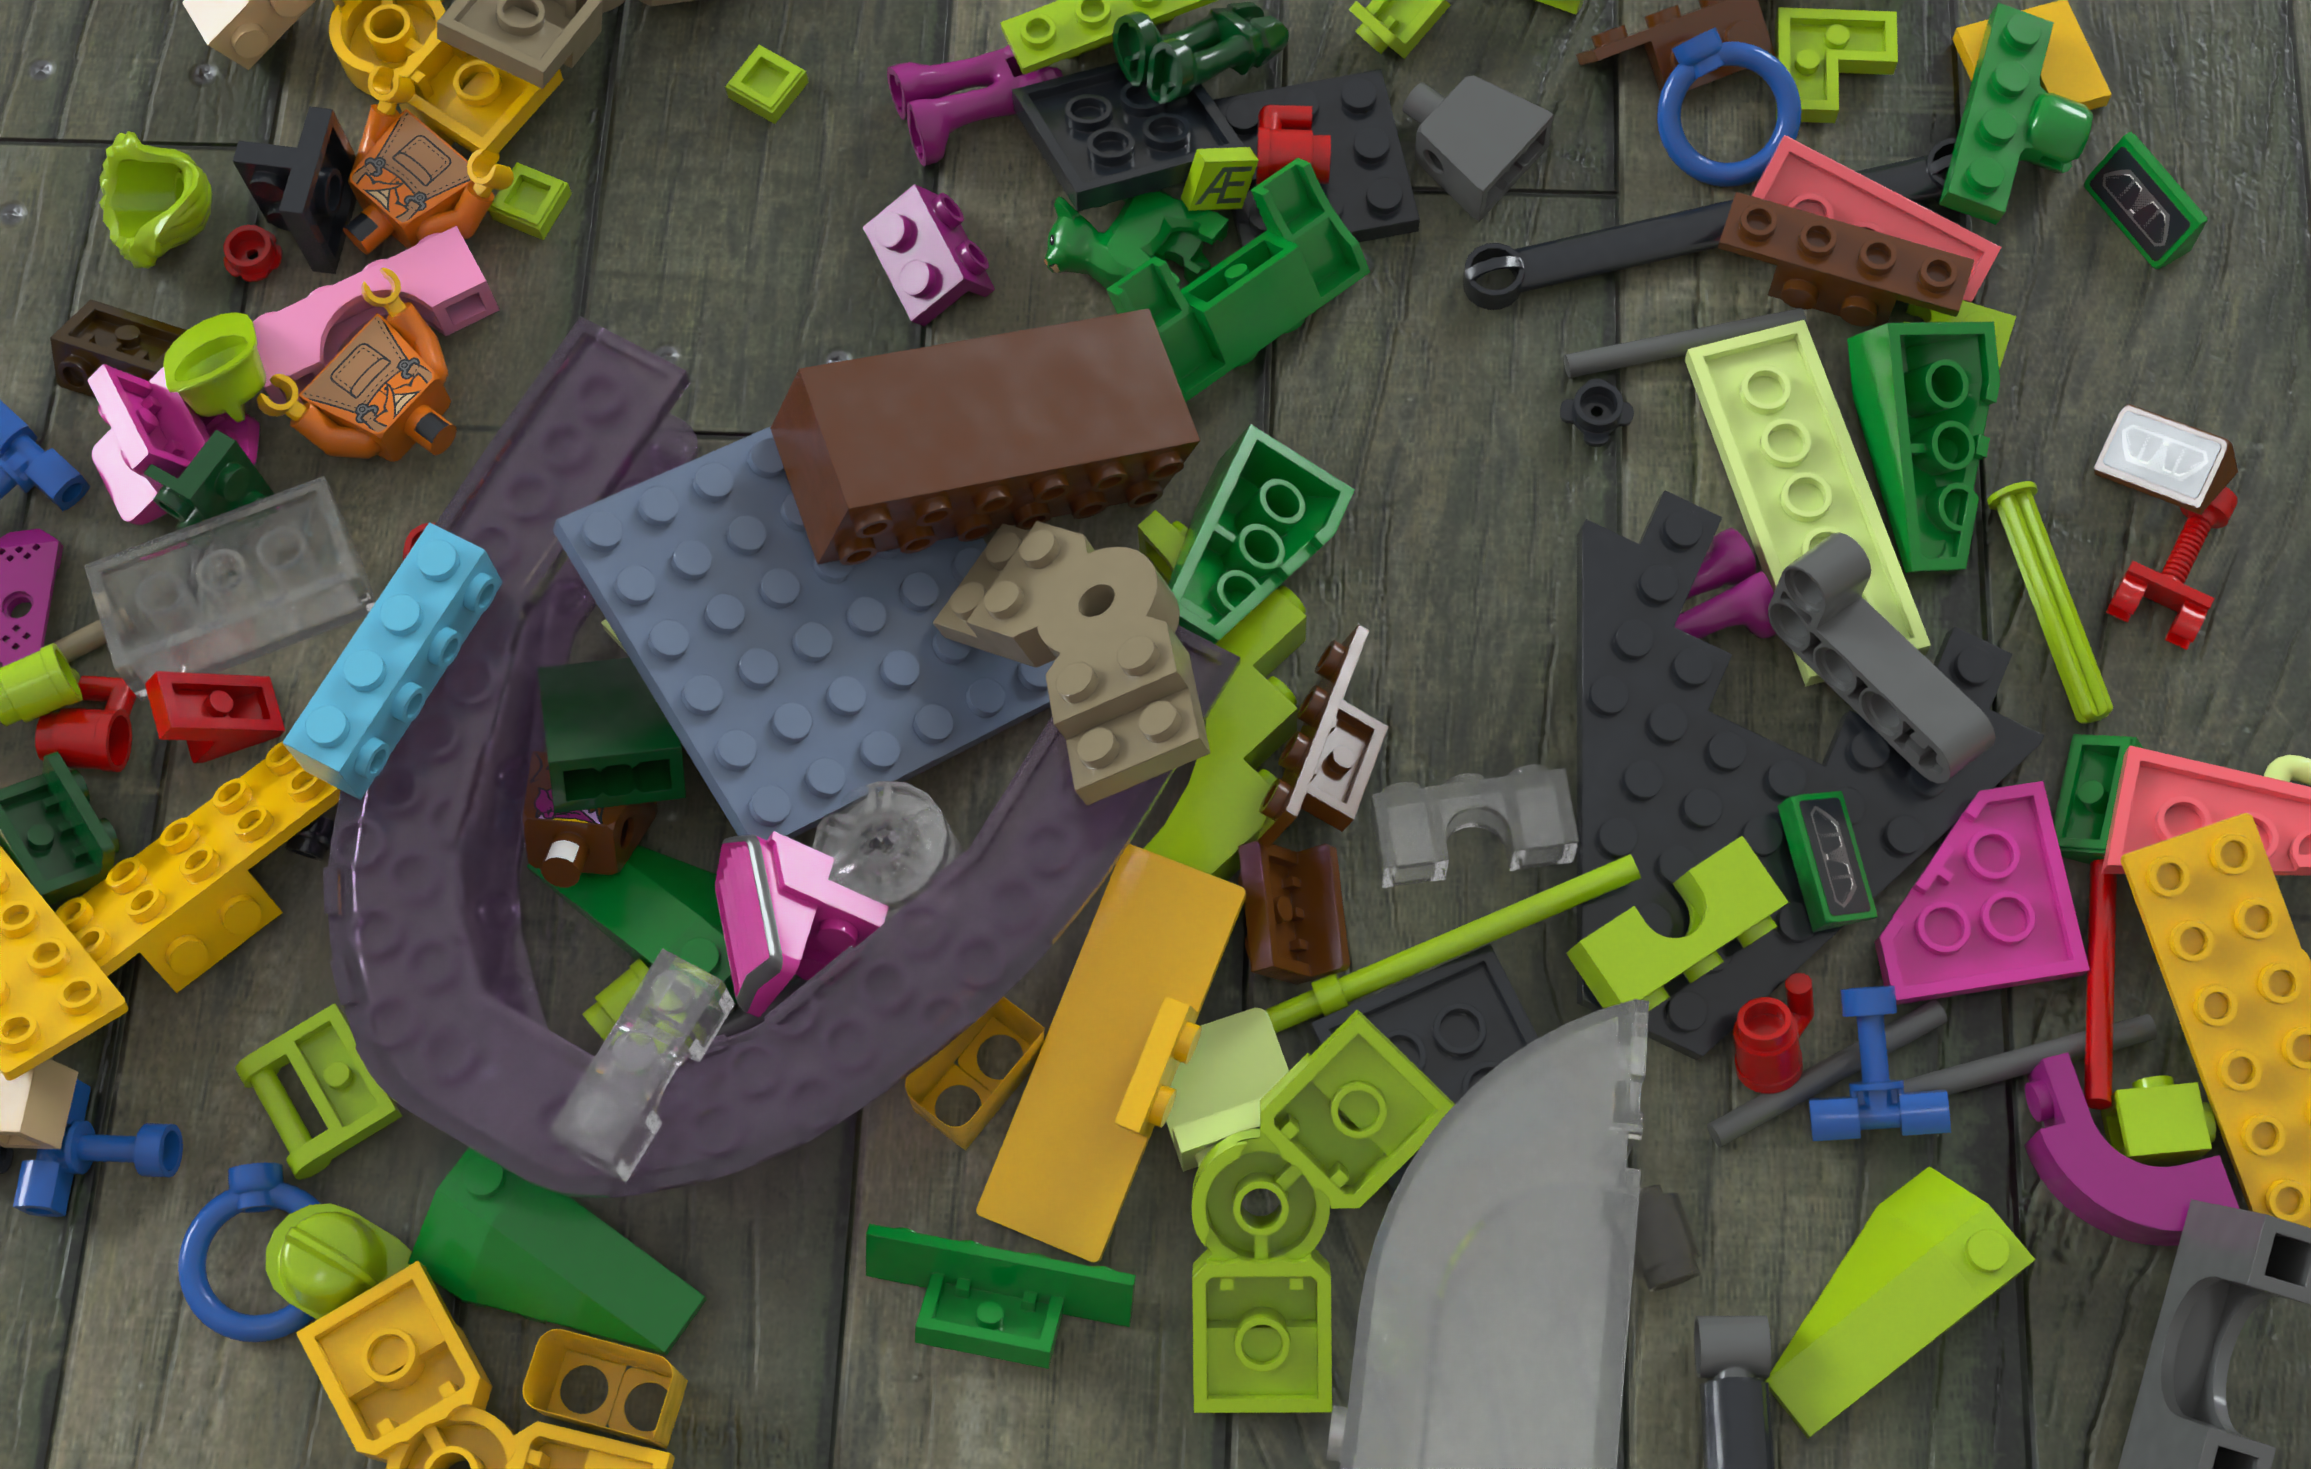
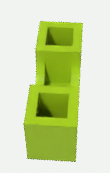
(1726, 900)

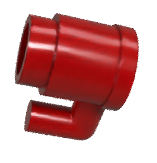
(1287, 135)
(91, 736)
(1769, 1035)

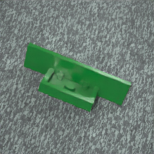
(994, 1297)

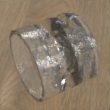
(887, 843)

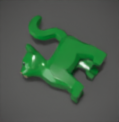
(1143, 229)

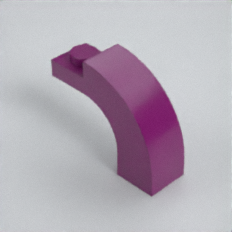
(2099, 1182)

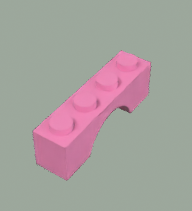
(434, 276)

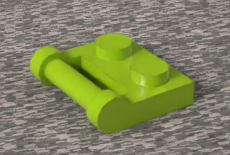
(336, 1081)

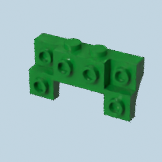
(1254, 292)

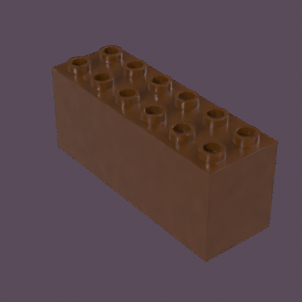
(982, 435)

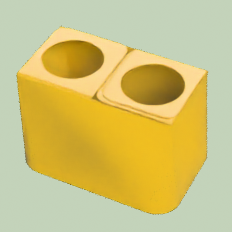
(941, 1072)
(563, 1350)

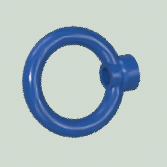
(1699, 57)
(251, 1190)

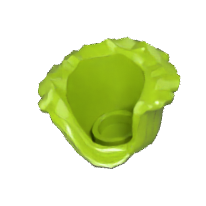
(151, 199)

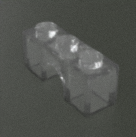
(1524, 810)
(619, 1096)

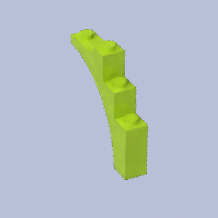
(1242, 729)

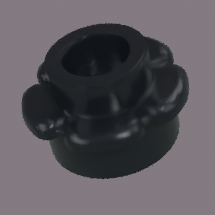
(313, 839)

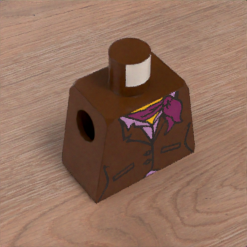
(578, 840)

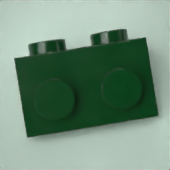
(211, 485)
(55, 832)

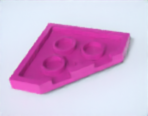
(1986, 906)

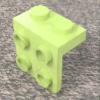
(1224, 1083)

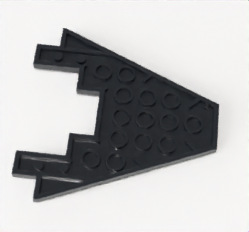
(1684, 783)

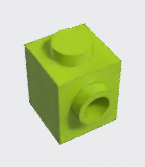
(2160, 1122)

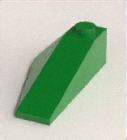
(1924, 420)
(1252, 531)
(654, 907)
(548, 1260)

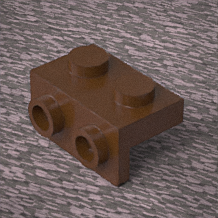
(1293, 912)

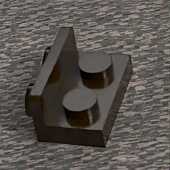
(109, 337)

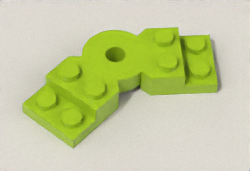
(1261, 1286)

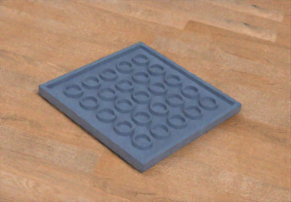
(782, 668)

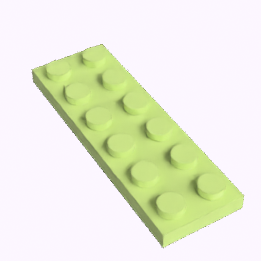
(1795, 463)

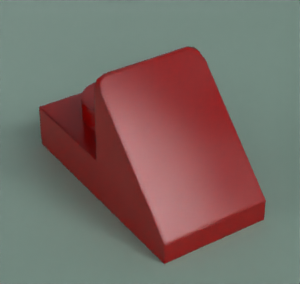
(214, 711)

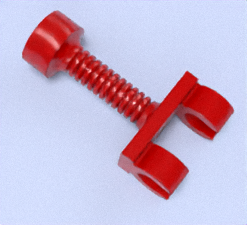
(2169, 586)

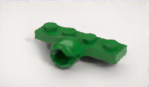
(2011, 118)

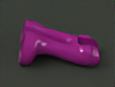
(922, 96)
(1746, 603)

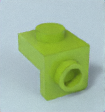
(1397, 22)

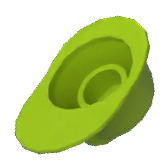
(216, 366)
(330, 1257)

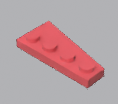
(1829, 189)
(2175, 795)

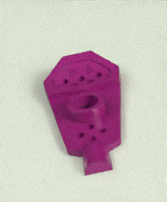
(26, 576)

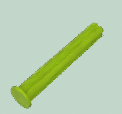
(2052, 601)

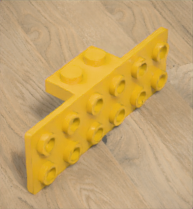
(192, 889)
(47, 980)
(2239, 999)
(1112, 1053)

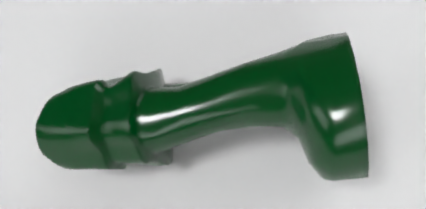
(1182, 60)

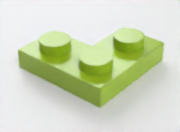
(1828, 42)

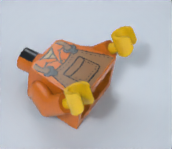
(413, 178)
(377, 390)

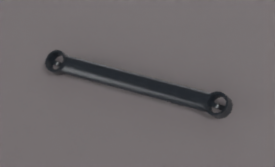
(1658, 237)

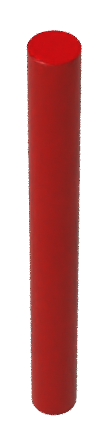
(2100, 988)

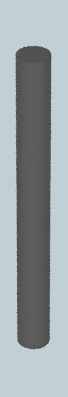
(1670, 345)
(2024, 1060)
(1822, 1076)

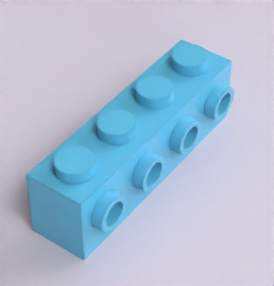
(394, 661)

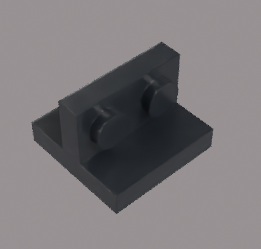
(305, 186)

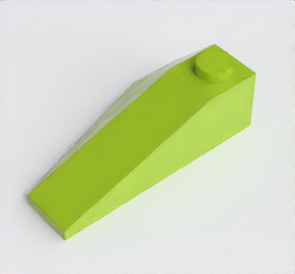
(1904, 1283)

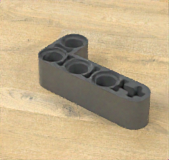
(1872, 664)

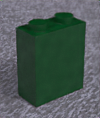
(607, 737)

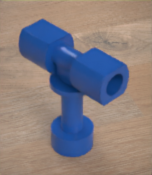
(28, 465)
(1876, 1099)
(47, 1180)

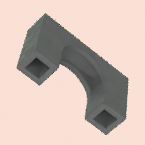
(2220, 1275)

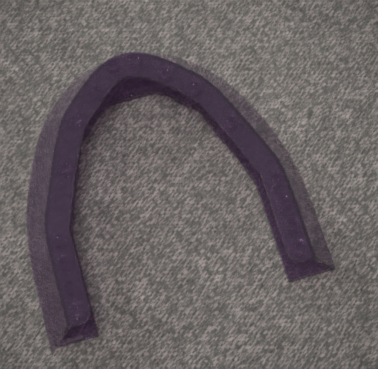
(435, 849)

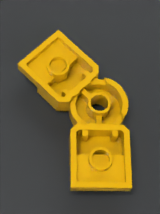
(454, 91)
(421, 1395)

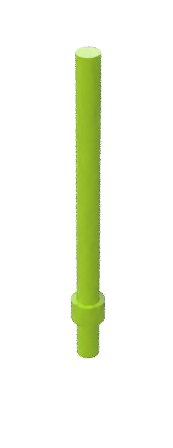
(1335, 993)

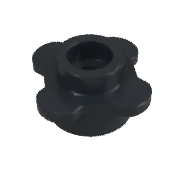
(1601, 396)

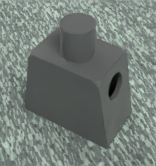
(1476, 140)

